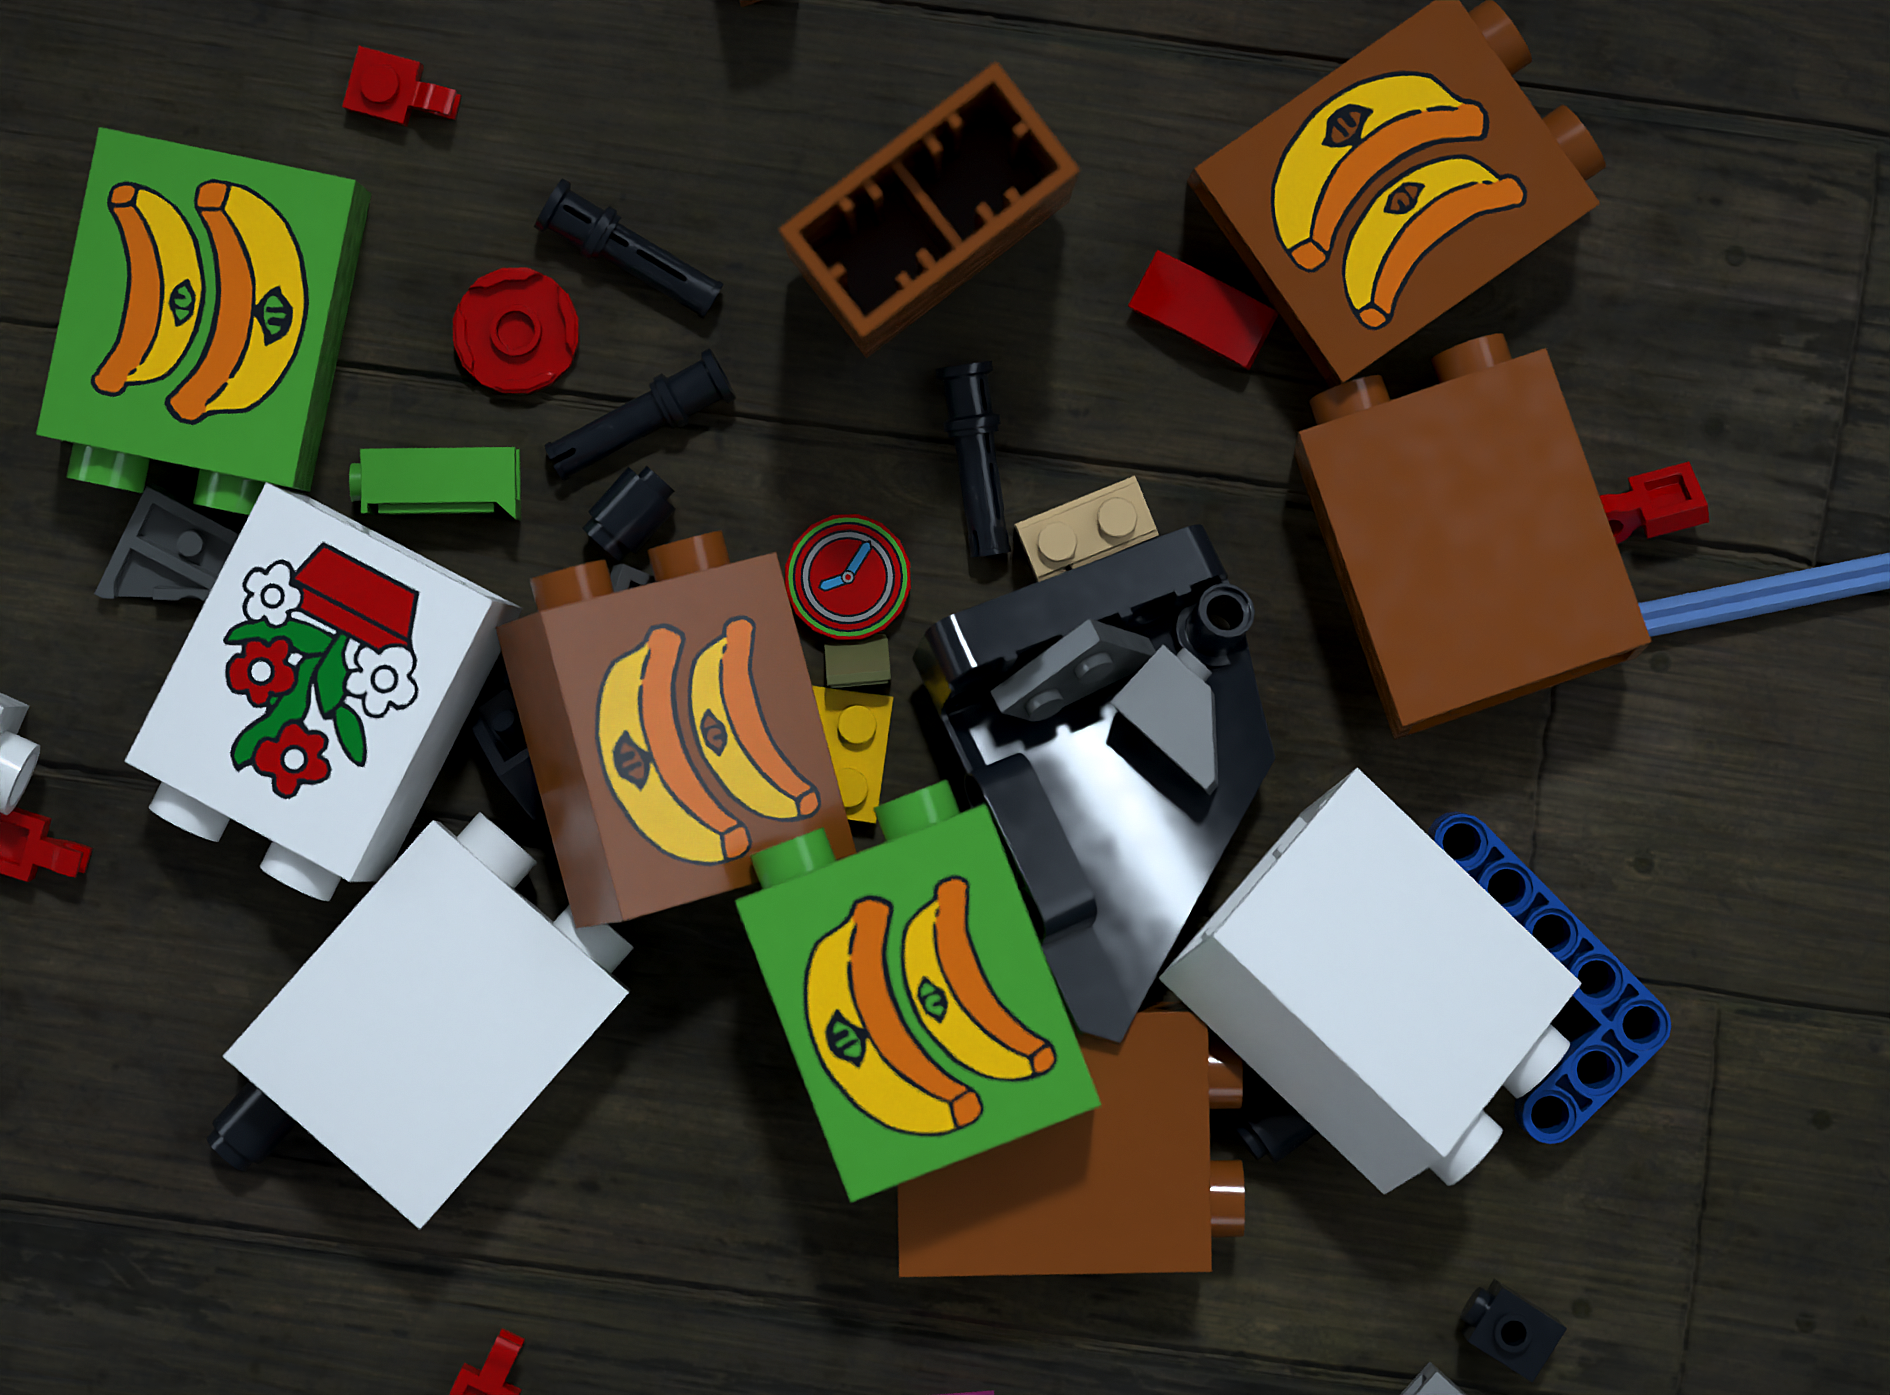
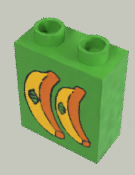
(202, 318)
(914, 992)

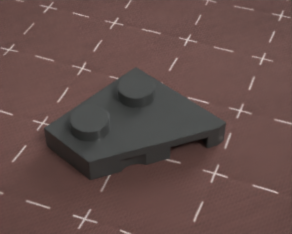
(168, 550)
(1072, 669)

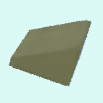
(857, 661)

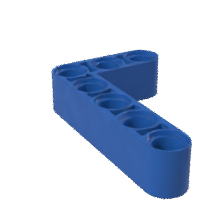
(1574, 950)

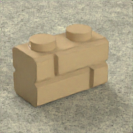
(1086, 529)

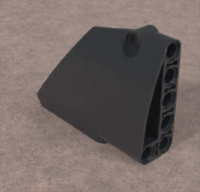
(1086, 807)

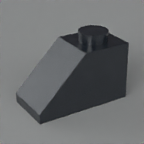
(501, 736)

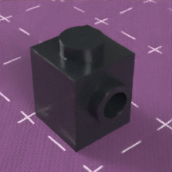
(1511, 1328)

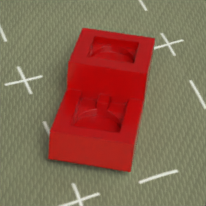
(1203, 309)

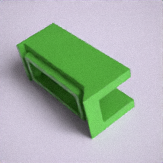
(437, 480)

